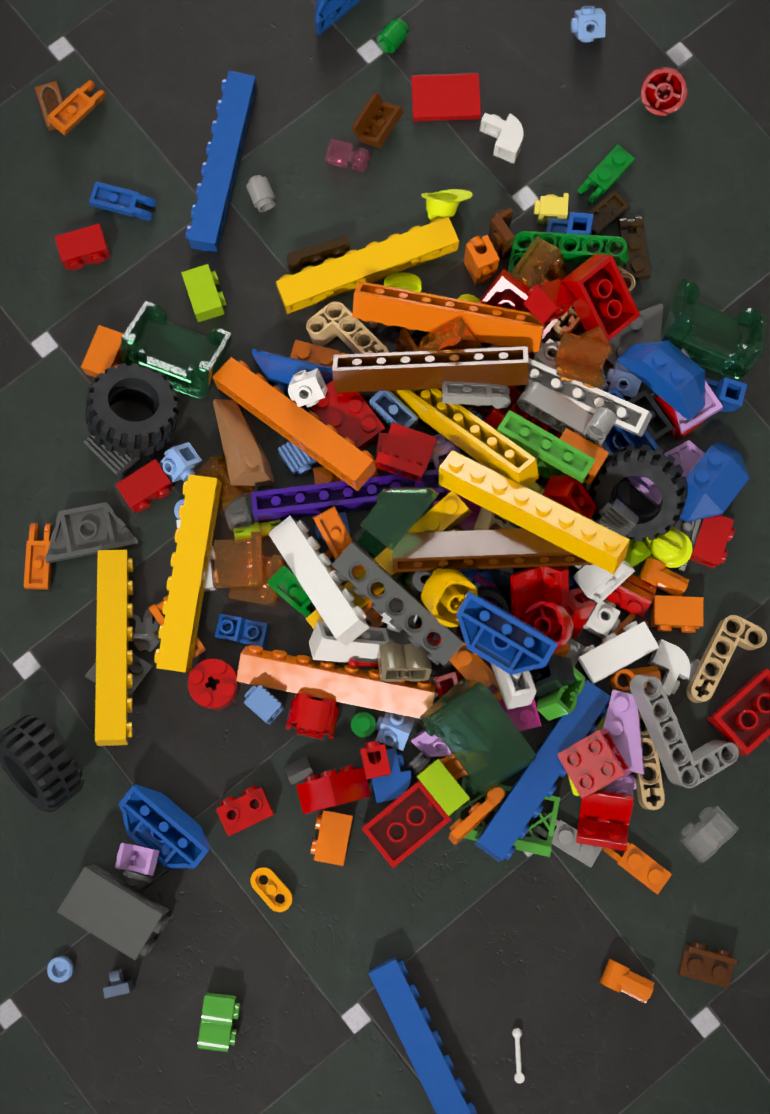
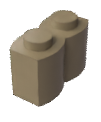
(403, 662)

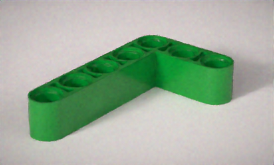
(563, 241)

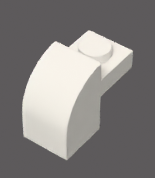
(508, 134)
(674, 663)

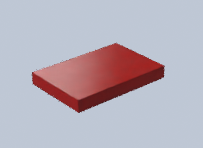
(445, 97)

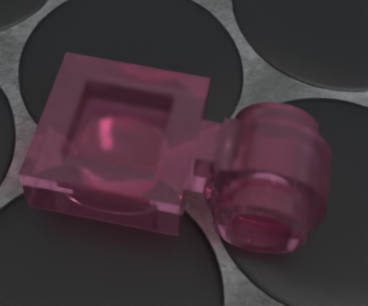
(341, 153)

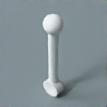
(519, 1077)

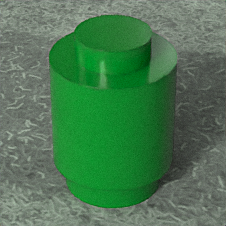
(392, 35)
(363, 725)

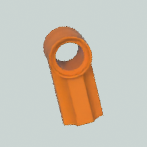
(663, 578)
(630, 673)
(622, 979)

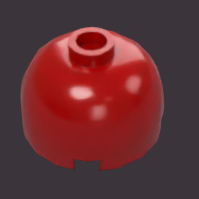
(663, 91)
(551, 620)

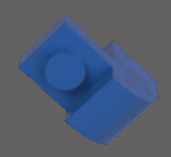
(577, 224)
(728, 392)
(395, 784)

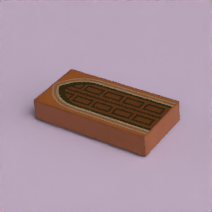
(49, 99)

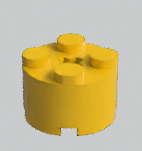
(445, 594)

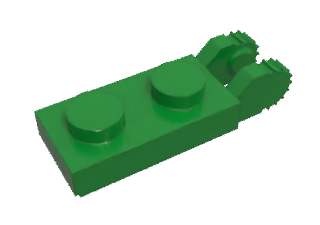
(607, 173)
(290, 589)

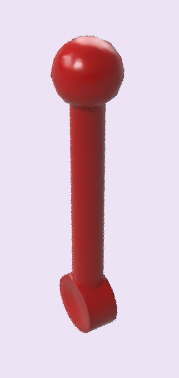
(353, 663)

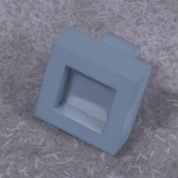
(118, 985)

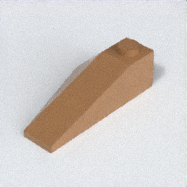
(242, 451)

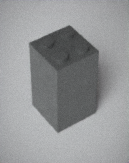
(114, 912)

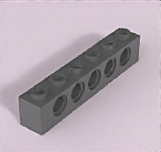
(355, 556)

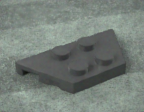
(644, 329)
(86, 531)

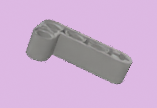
(562, 414)

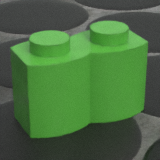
(563, 700)
(217, 1022)

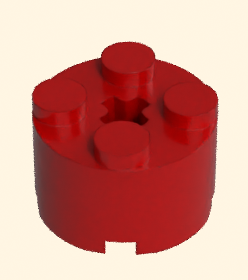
(201, 677)
(312, 716)

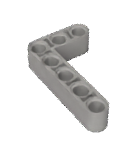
(674, 739)

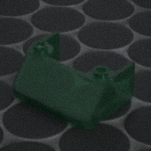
(393, 517)

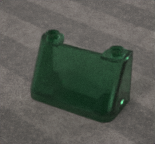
(712, 336)
(177, 353)
(478, 735)

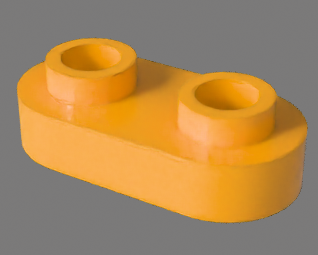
(270, 890)

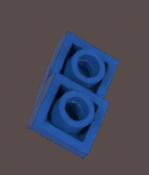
(242, 630)

